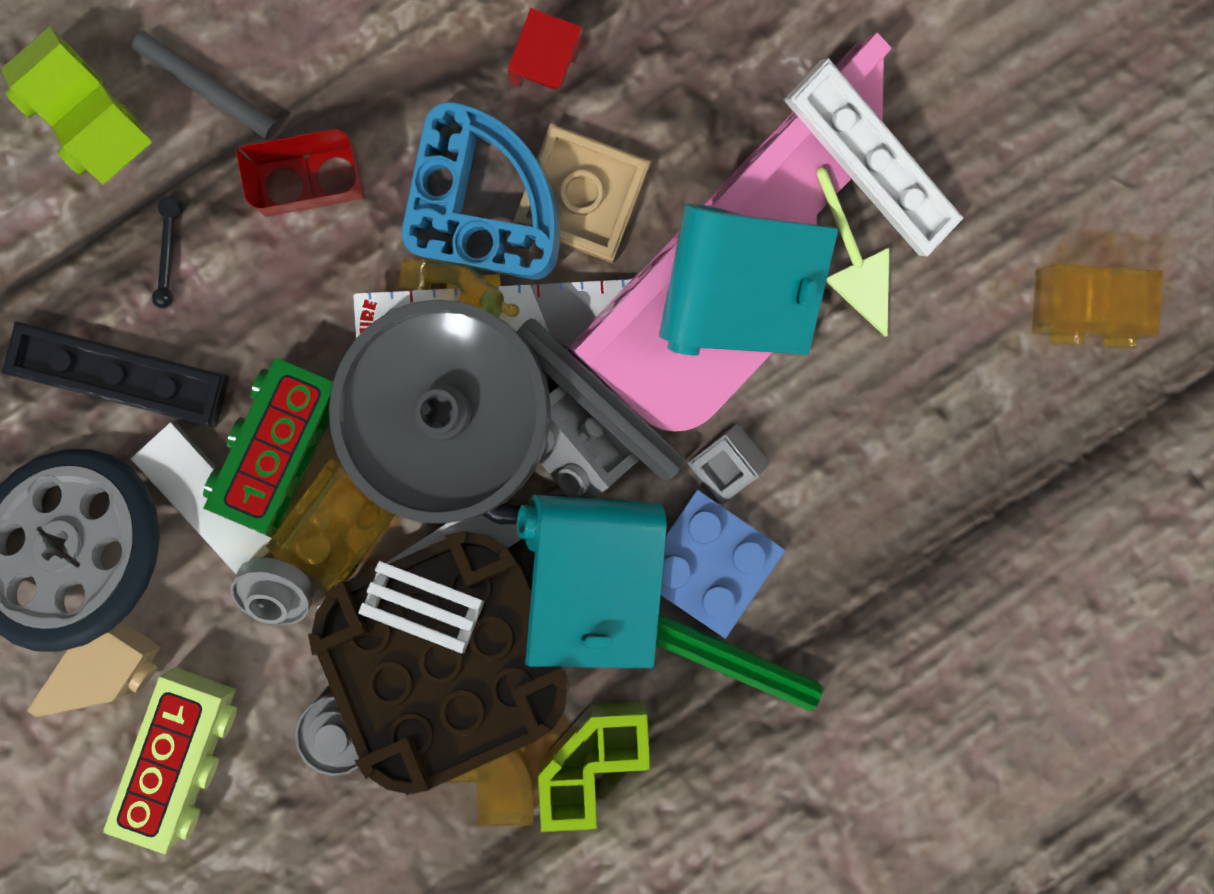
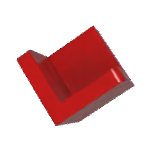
(544, 50)

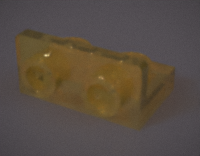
(330, 528)

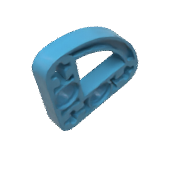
(446, 210)

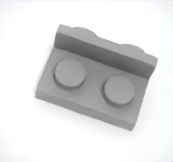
(582, 451)

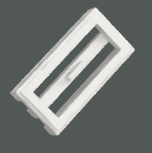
(378, 590)

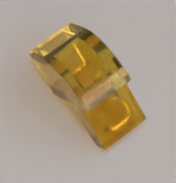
(504, 790)

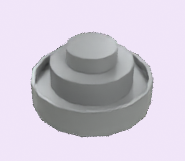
(272, 591)
(325, 739)

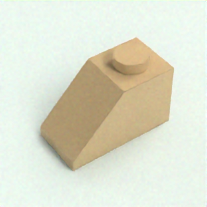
(98, 672)

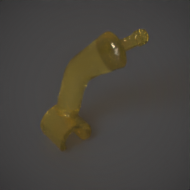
(420, 274)

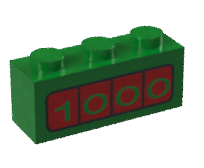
(270, 448)

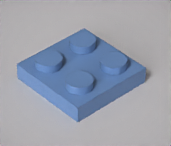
(715, 563)

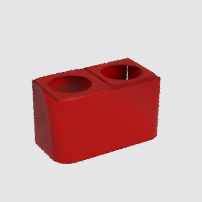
(289, 154)

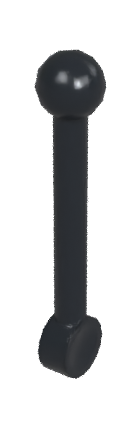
(170, 210)

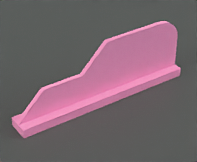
(772, 183)

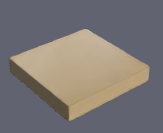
(592, 190)

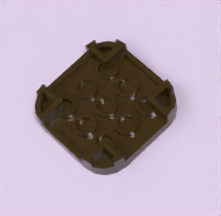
(424, 708)

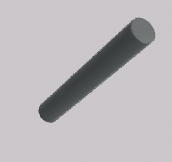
(204, 85)

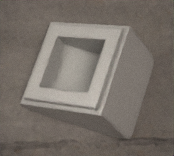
(729, 463)

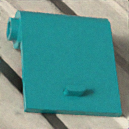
(745, 283)
(593, 575)

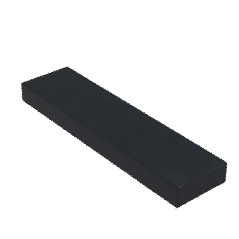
(115, 374)

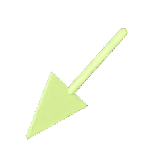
(867, 280)

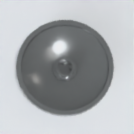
(439, 411)

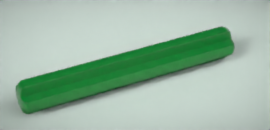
(738, 663)

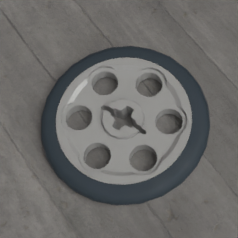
(110, 593)

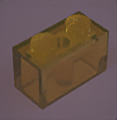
(1096, 303)

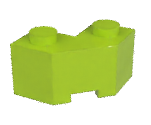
(69, 95)
(600, 741)

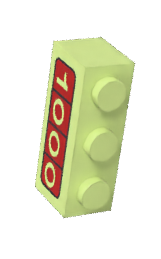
(171, 761)

